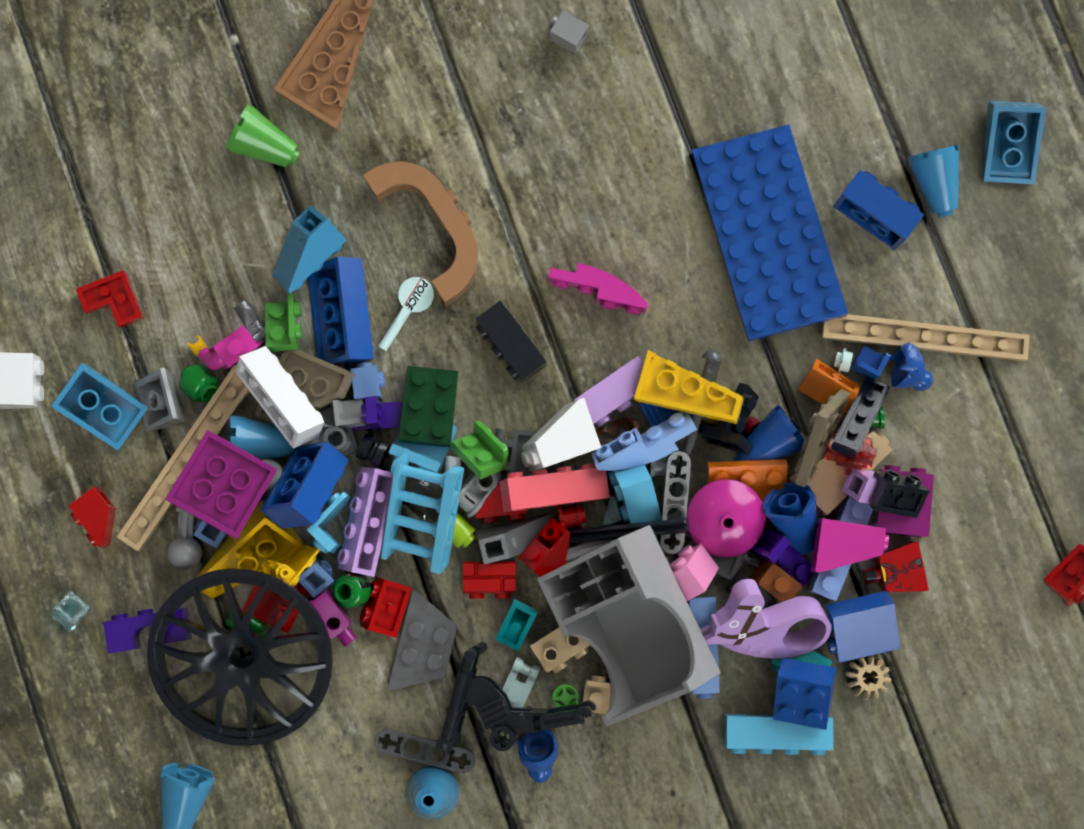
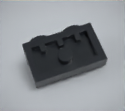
(899, 494)

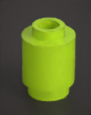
(463, 532)

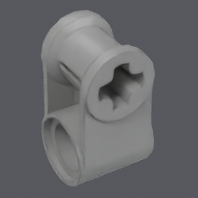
(327, 434)
(473, 494)

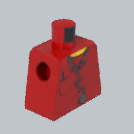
(898, 570)

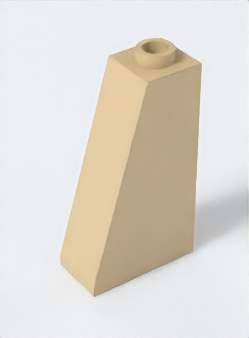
(830, 478)

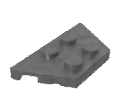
(423, 645)

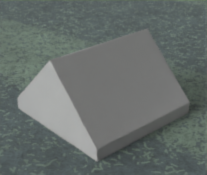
(161, 397)

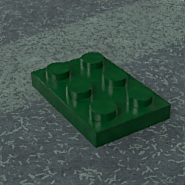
(428, 406)

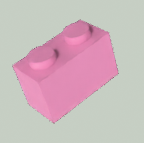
(694, 570)

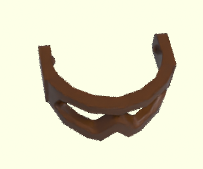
(631, 423)

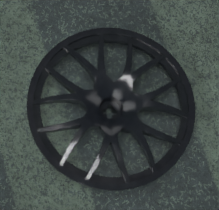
(234, 666)

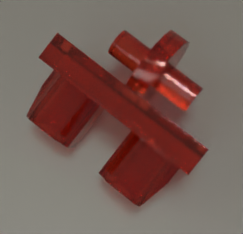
(864, 458)

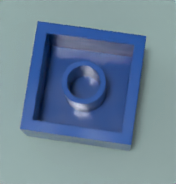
(804, 693)

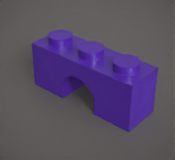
(124, 632)

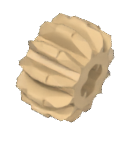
(868, 687)

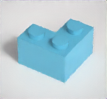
(637, 494)

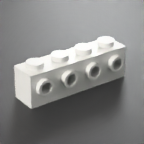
(279, 396)

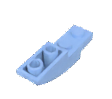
(640, 449)

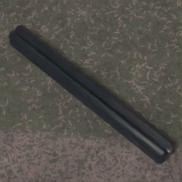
(613, 532)

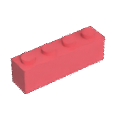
(553, 489)

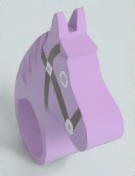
(764, 632)

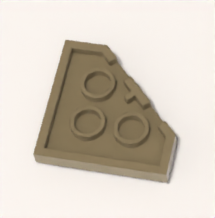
(315, 377)
(816, 444)

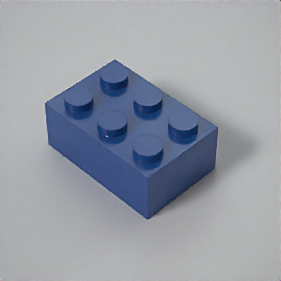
(878, 209)
(305, 485)

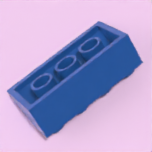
(340, 312)

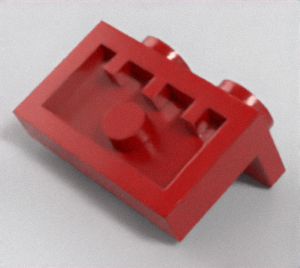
(1068, 577)
(385, 607)

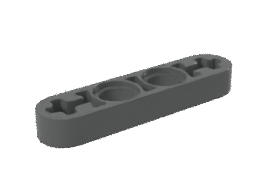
(423, 755)

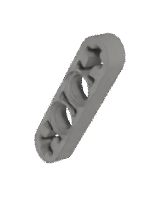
(676, 502)

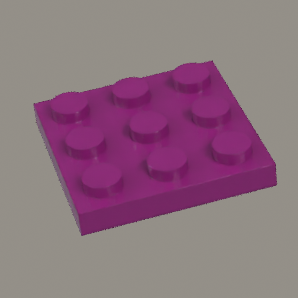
(221, 484)

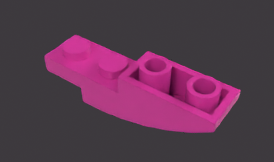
(610, 289)

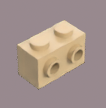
(556, 649)

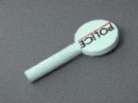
(415, 296)

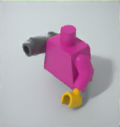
(236, 344)

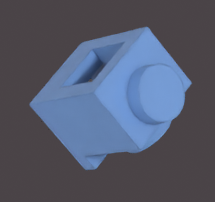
(320, 574)

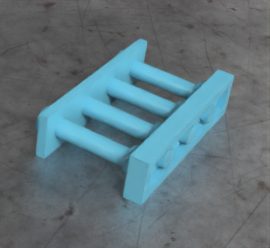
(445, 506)

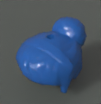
(910, 369)
(538, 765)

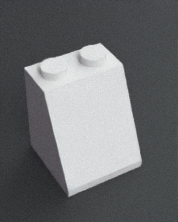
(20, 380)
(561, 438)

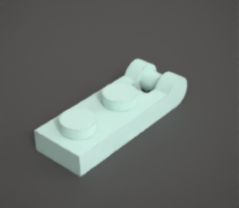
(517, 690)

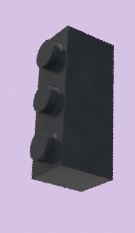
(510, 342)

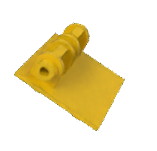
(293, 567)

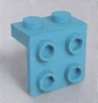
(424, 456)
(323, 539)

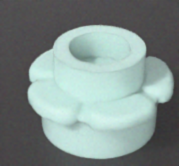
(843, 360)

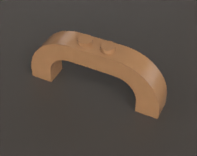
(408, 176)

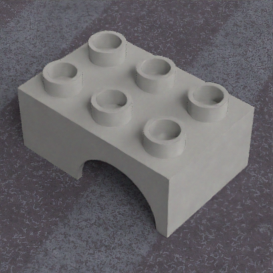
(636, 621)

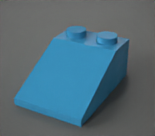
(1012, 141)
(99, 406)

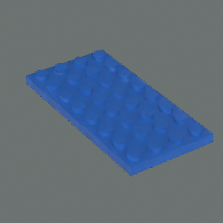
(769, 233)

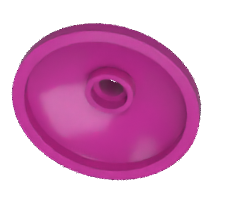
(720, 501)

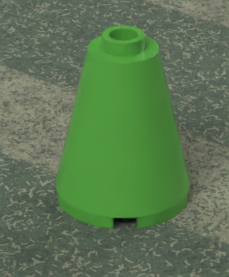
(261, 140)

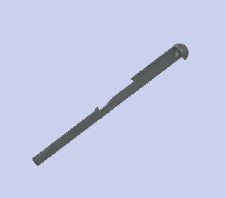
(710, 373)

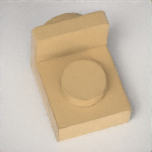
(598, 691)

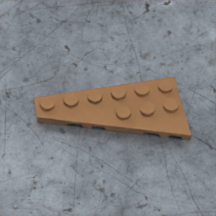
(326, 63)

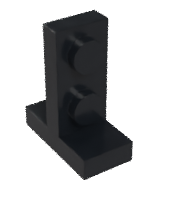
(729, 434)

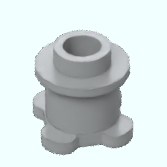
(660, 466)

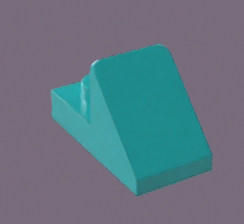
(516, 625)

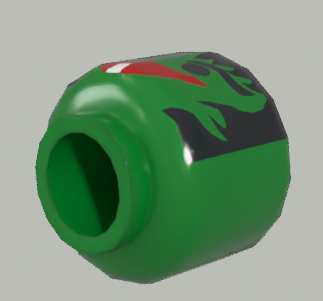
(351, 590)

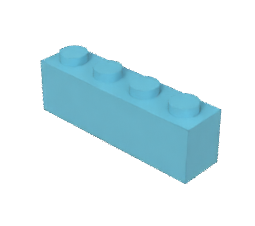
(766, 734)

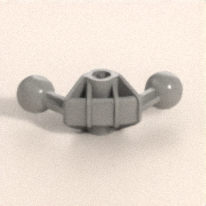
(186, 551)

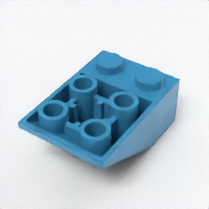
(306, 249)

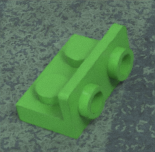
(283, 325)
(481, 451)

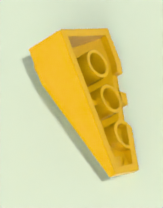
(257, 542)

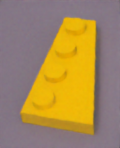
(675, 388)

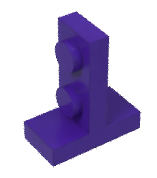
(380, 415)
(777, 550)

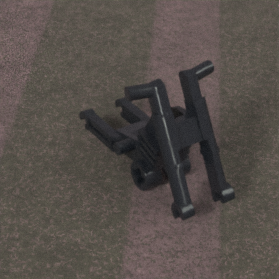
(497, 710)

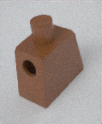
(776, 581)

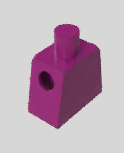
(328, 608)

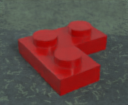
(112, 291)

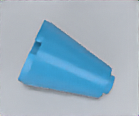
(938, 178)
(258, 438)
(435, 783)
(183, 794)

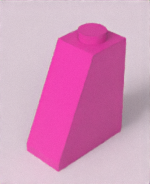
(845, 543)

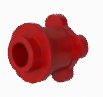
(571, 516)

